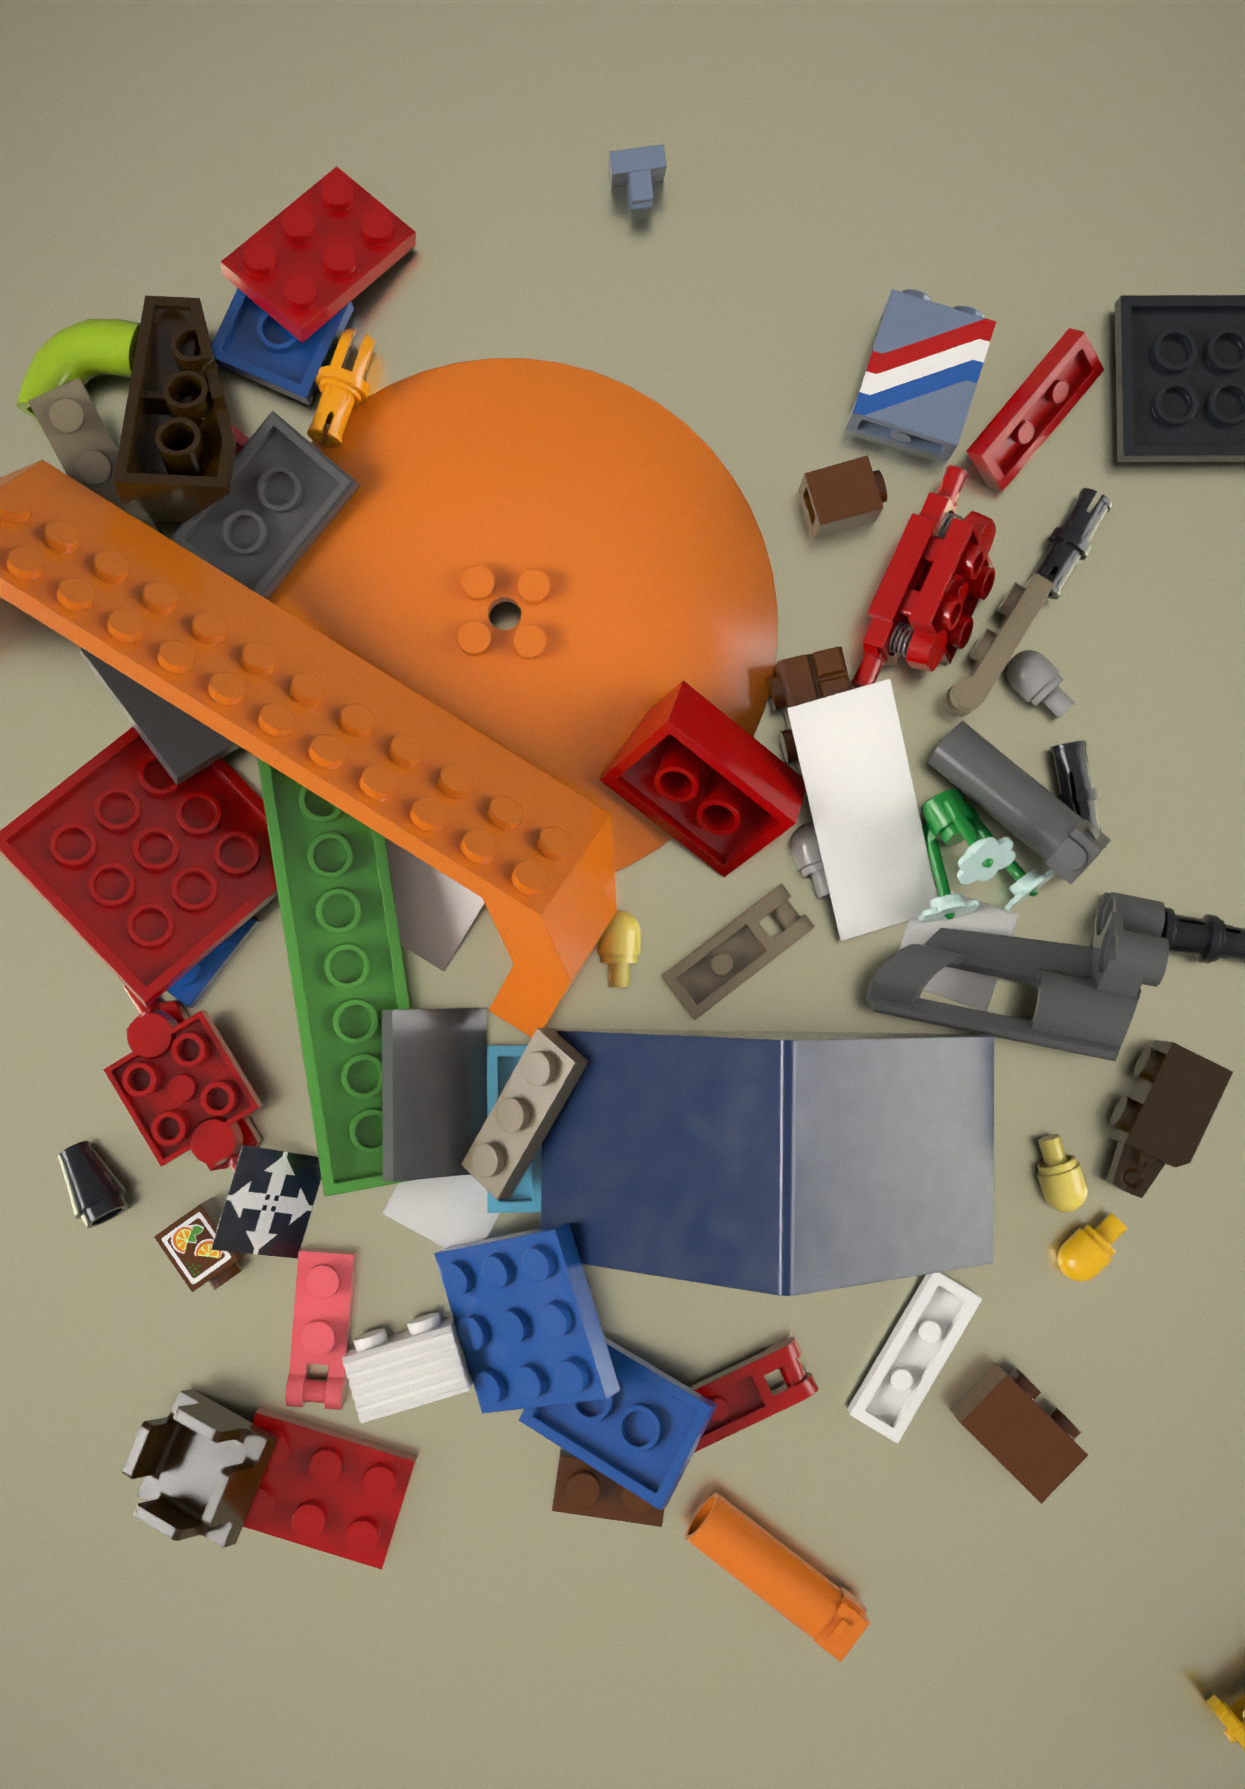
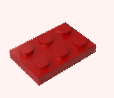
(318, 254)
(330, 1490)

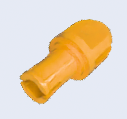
(341, 389)

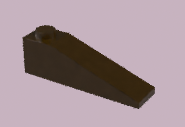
(176, 421)

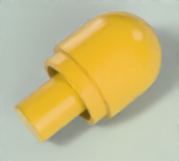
(1090, 1249)

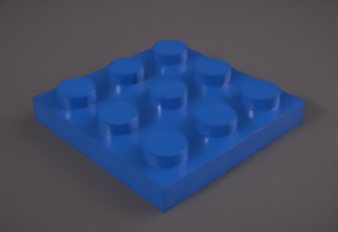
(527, 1320)

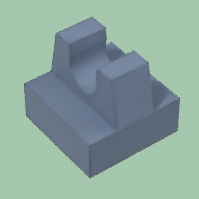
(637, 171)

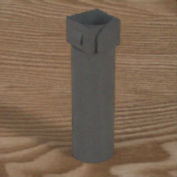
(1018, 802)

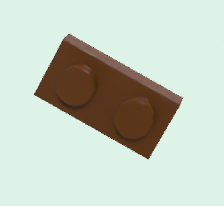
(592, 1494)

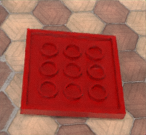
(146, 864)

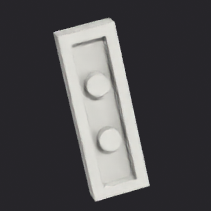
(914, 1355)

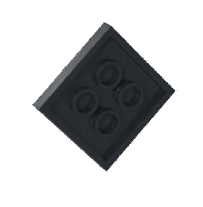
(1180, 378)

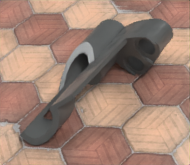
(1081, 990)

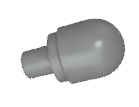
(1038, 681)
(808, 858)

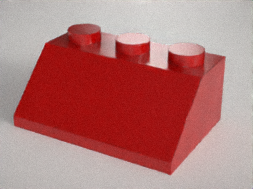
(705, 780)

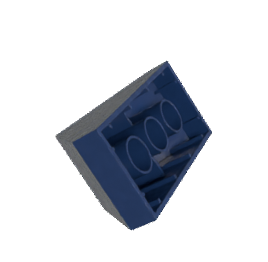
(776, 1156)

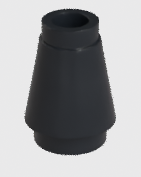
(91, 1185)

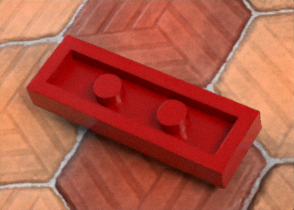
(1035, 409)

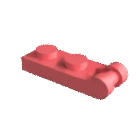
(321, 1326)

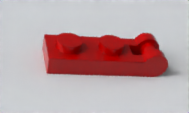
(744, 1393)

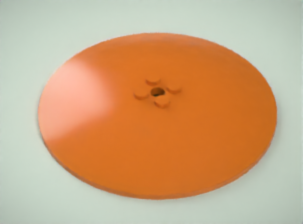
(580, 512)

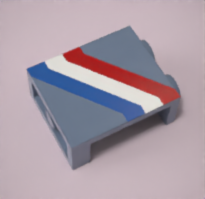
(921, 374)

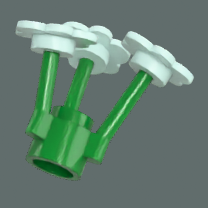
(953, 822)

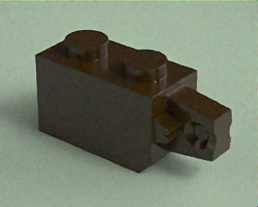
(1163, 1114)

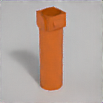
(778, 1576)

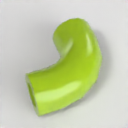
(80, 352)

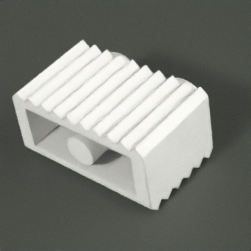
(406, 1368)

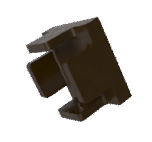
(198, 1469)

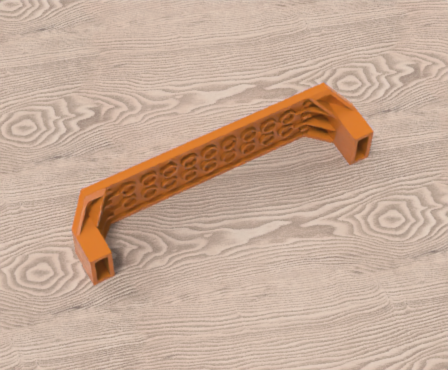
(324, 721)

